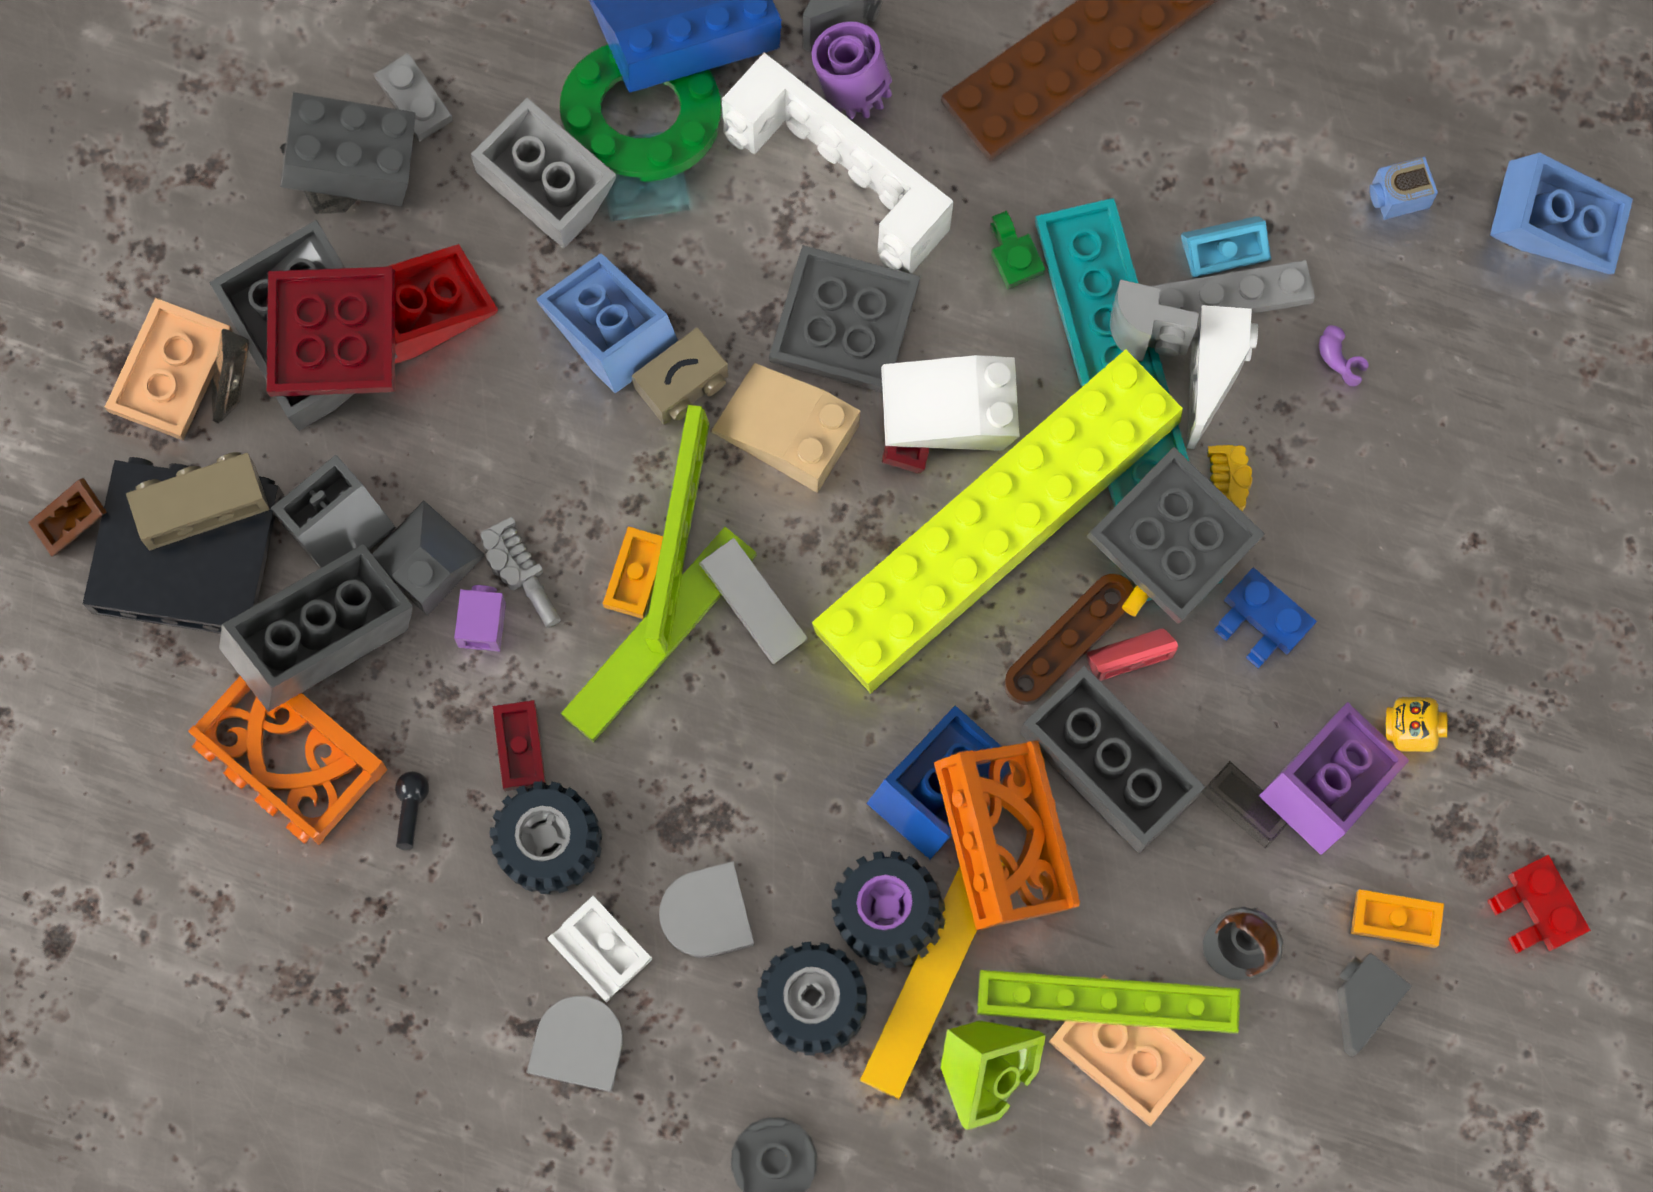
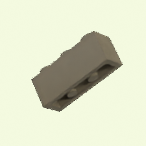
(197, 500)

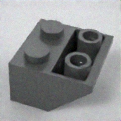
(332, 514)

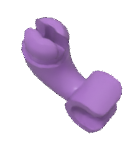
(1331, 352)

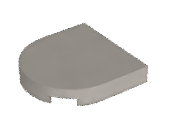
(706, 913)
(578, 1044)

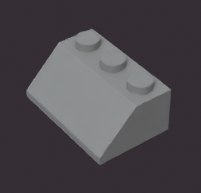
(544, 172)

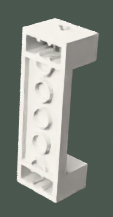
(772, 95)

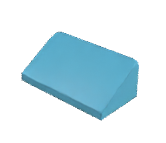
(1226, 246)

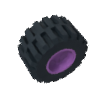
(888, 909)

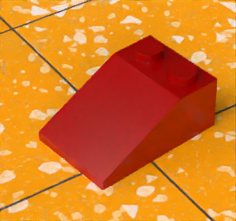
(436, 300)

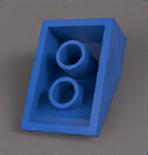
(912, 794)

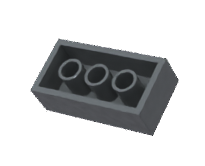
(315, 627)
(1112, 759)

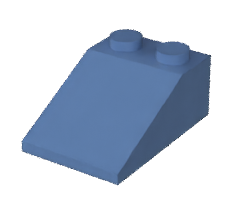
(1561, 214)
(608, 321)

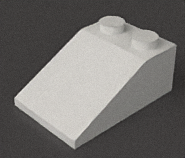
(1218, 352)
(951, 403)

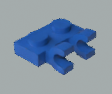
(1269, 612)

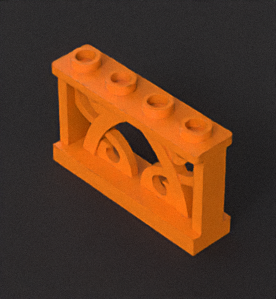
(345, 757)
(1028, 798)

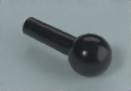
(411, 790)

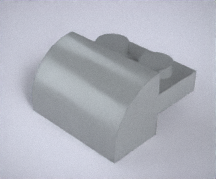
(1142, 323)

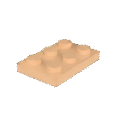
(167, 369)
(1130, 1062)

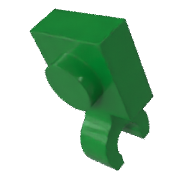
(1015, 256)

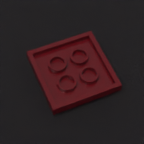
(331, 331)

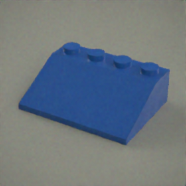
(683, 37)

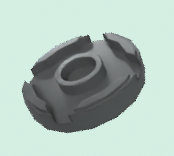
(774, 1157)

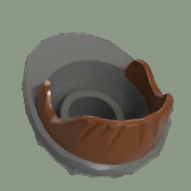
(1243, 944)

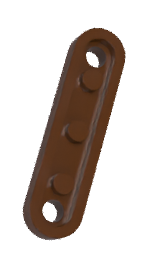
(1068, 639)

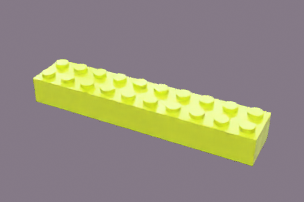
(998, 521)

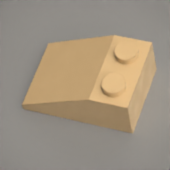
(788, 425)

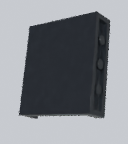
(183, 583)

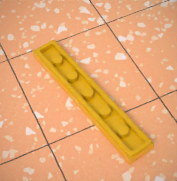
(922, 996)

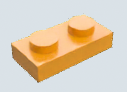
(634, 573)
(1397, 918)

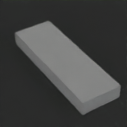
(753, 601)

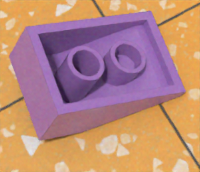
(1334, 778)

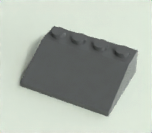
(245, 299)

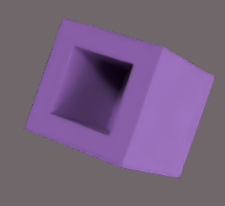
(480, 618)

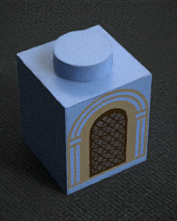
(1403, 188)

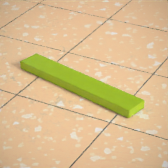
(677, 530)
(633, 661)
(1108, 1001)

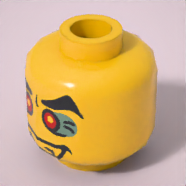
(1416, 724)

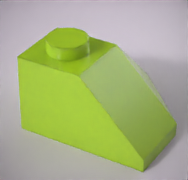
(985, 1066)

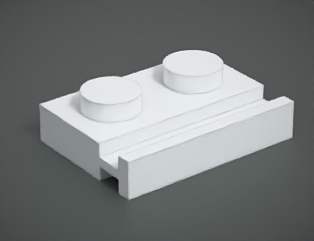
(599, 948)

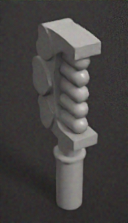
(514, 565)

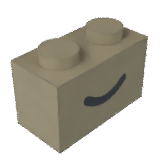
(681, 376)

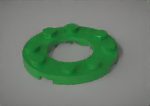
(646, 158)

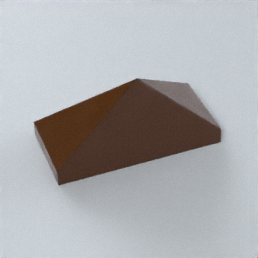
(67, 517)

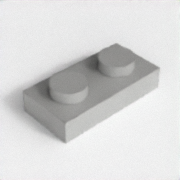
(412, 92)

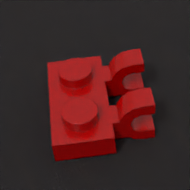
(1547, 903)

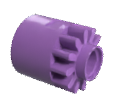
(852, 68)

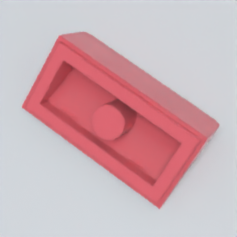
(1131, 654)

